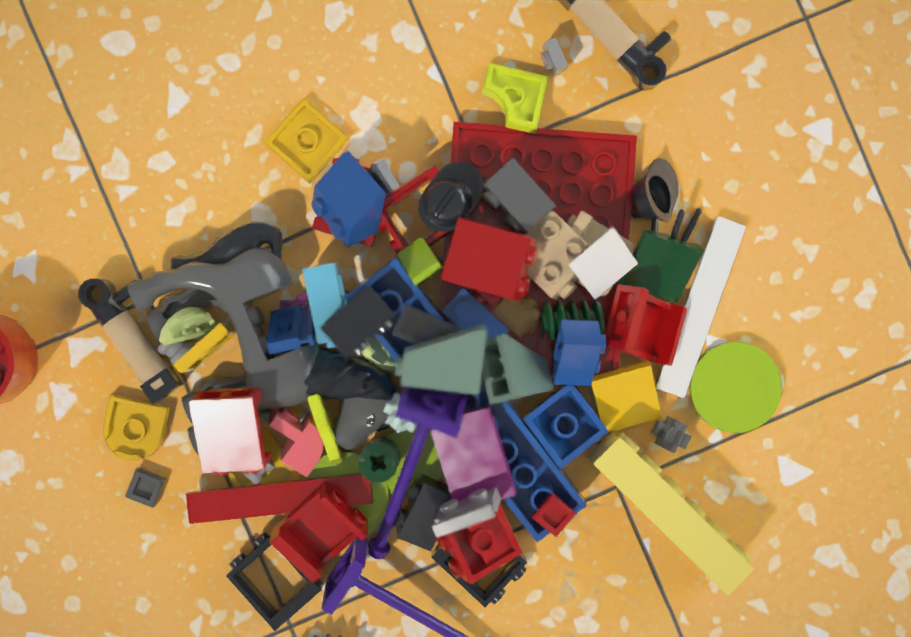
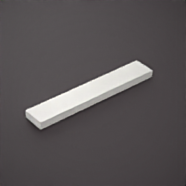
(702, 304)

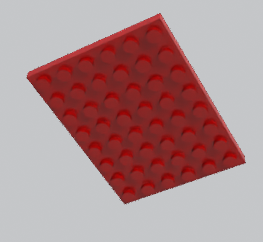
(577, 173)

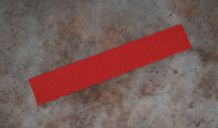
(270, 497)

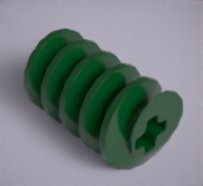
(551, 319)
(385, 469)

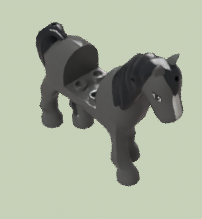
(233, 276)

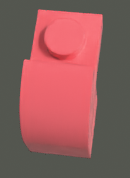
(304, 442)

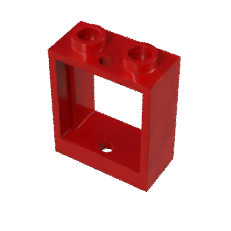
(386, 222)

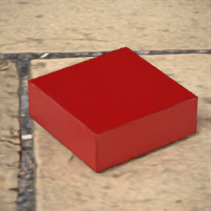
(553, 514)

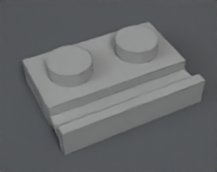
(460, 514)

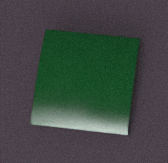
(662, 265)

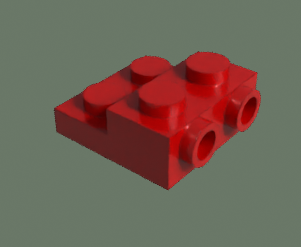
(480, 547)

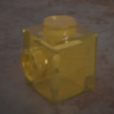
(518, 316)

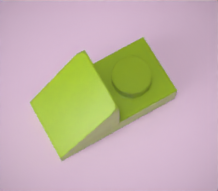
(420, 261)

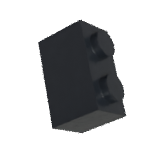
(357, 322)
(417, 518)

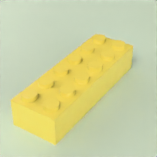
(676, 517)

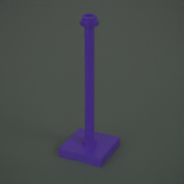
(429, 410)
(348, 574)

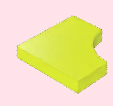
(518, 94)
(325, 426)

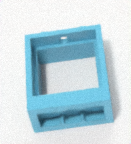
(325, 295)

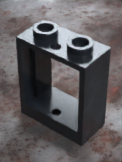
(495, 590)
(273, 617)

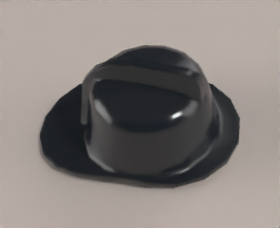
(656, 192)
(450, 196)

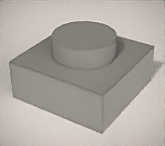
(553, 57)

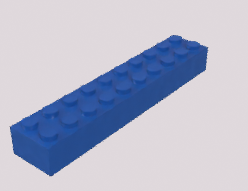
(529, 464)

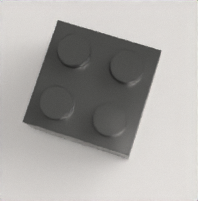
(517, 197)

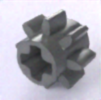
(671, 434)

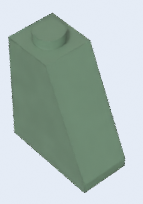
(445, 362)
(513, 370)

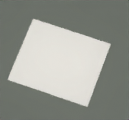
(603, 263)

